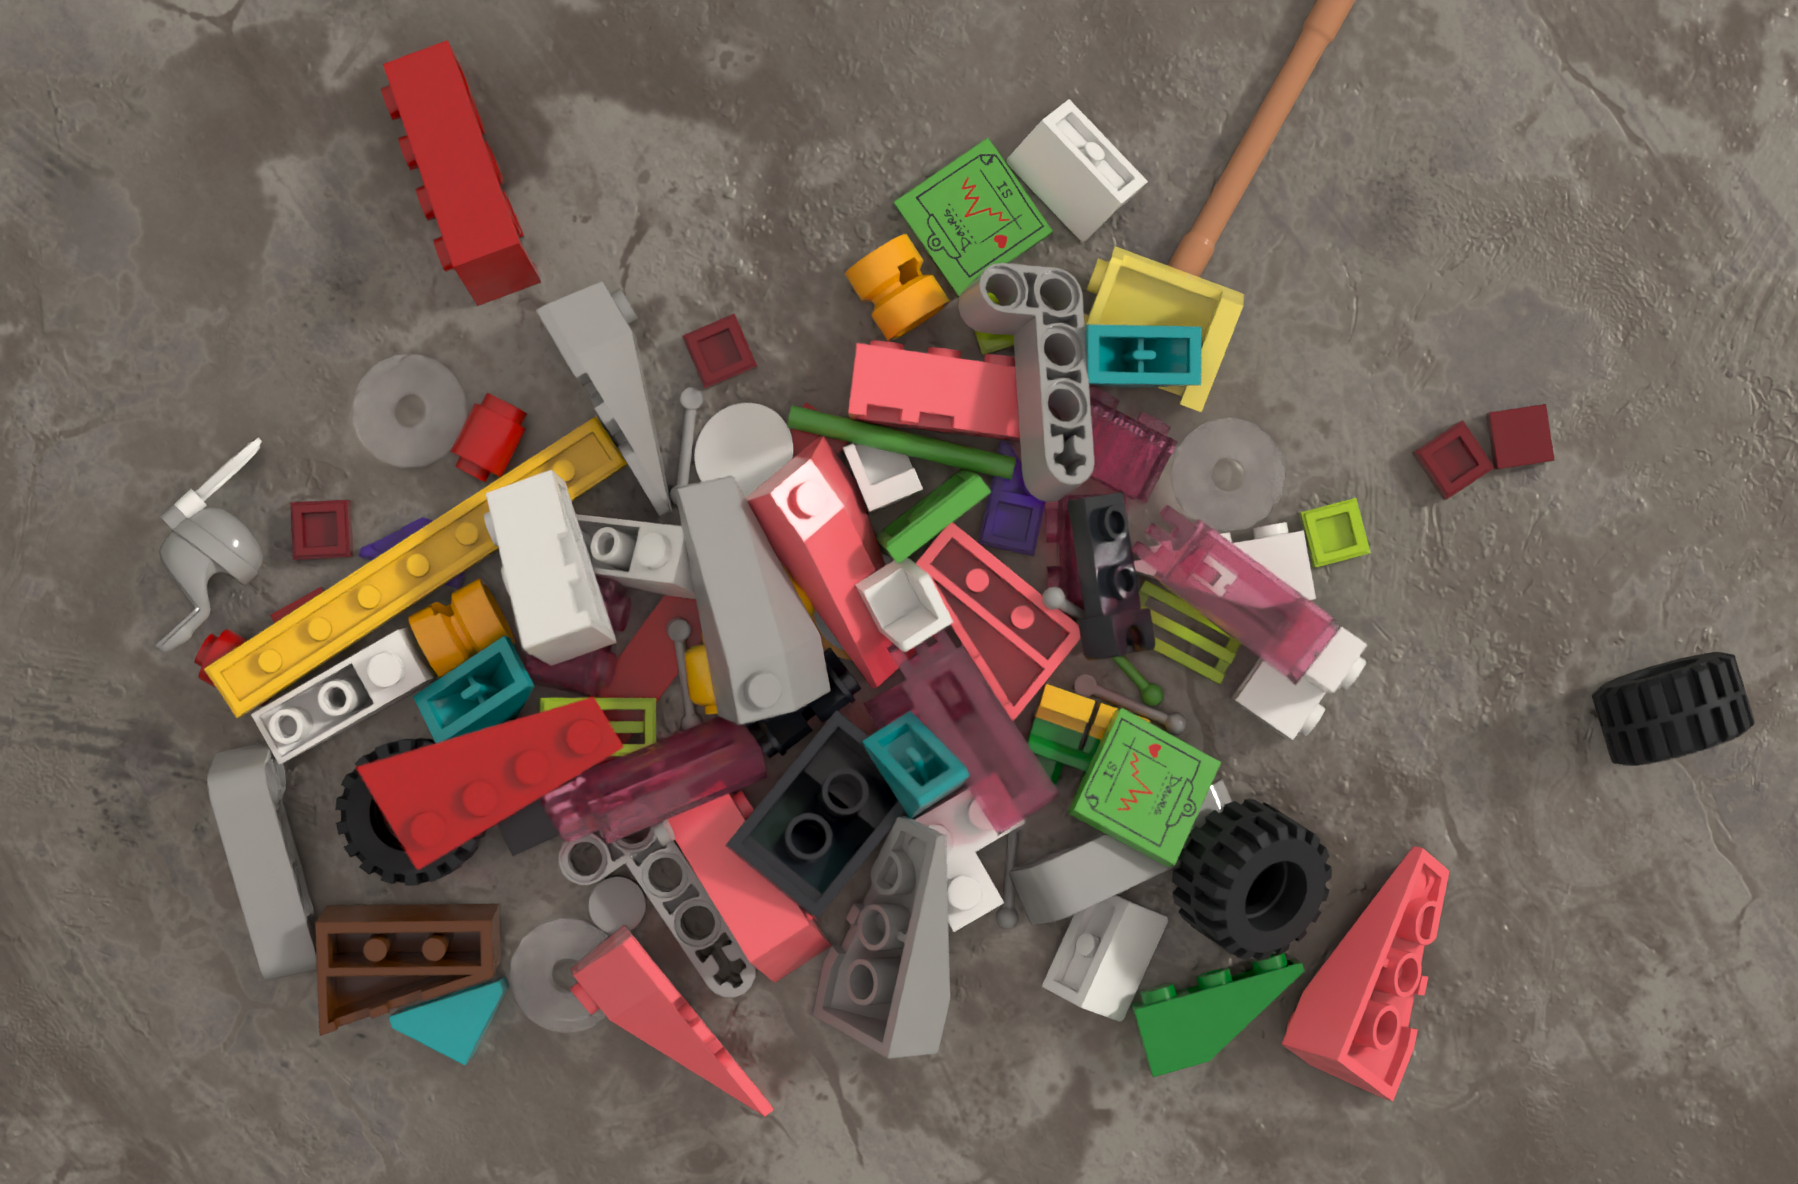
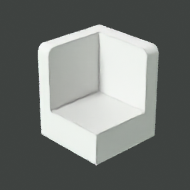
(882, 476)
(904, 603)

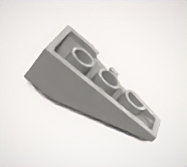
(605, 357)
(753, 623)
(893, 966)

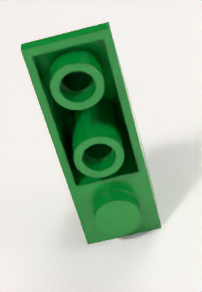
(1199, 1021)

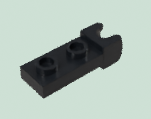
(1108, 579)

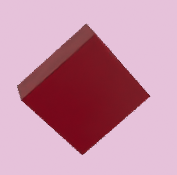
(719, 351)
(1520, 436)
(1453, 460)
(321, 529)

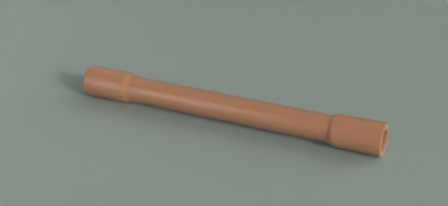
(1318, 31)

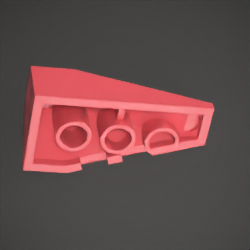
(827, 546)
(1362, 998)
(644, 1002)

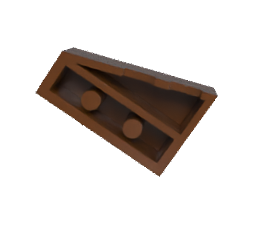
(399, 954)

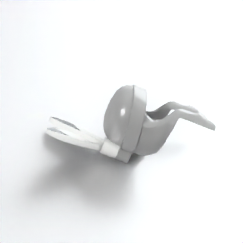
(206, 544)

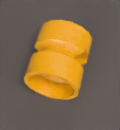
(897, 287)
(460, 629)

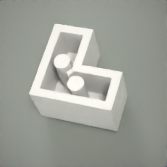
(1296, 708)
(966, 831)

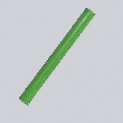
(901, 442)

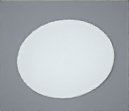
(745, 444)

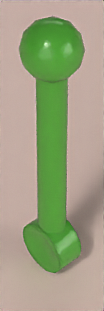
(1151, 693)

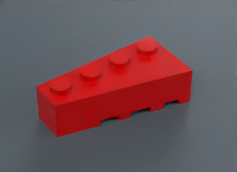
(458, 174)
(476, 780)

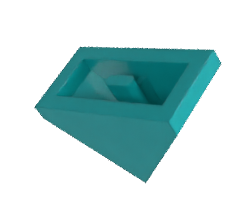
(1143, 355)
(477, 693)
(915, 763)
(453, 1021)

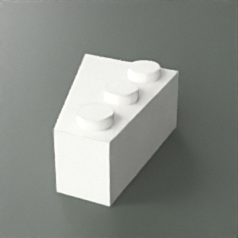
(547, 569)

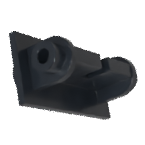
(785, 730)

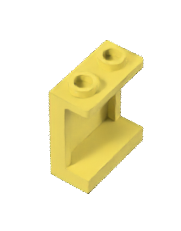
(1153, 294)

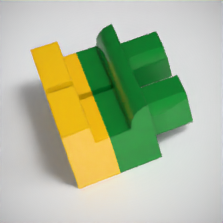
(1059, 729)

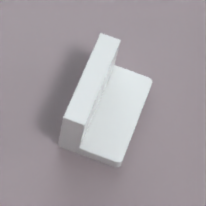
(1075, 170)
(1105, 956)

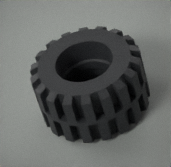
(1673, 709)
(370, 838)
(1251, 879)

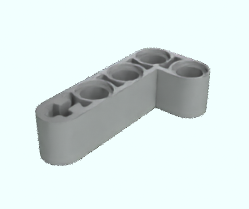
(1053, 452)
(263, 859)
(1092, 870)
(668, 902)

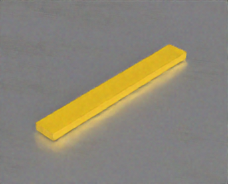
(397, 577)

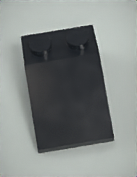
(819, 818)

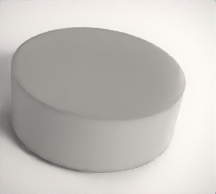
(617, 903)

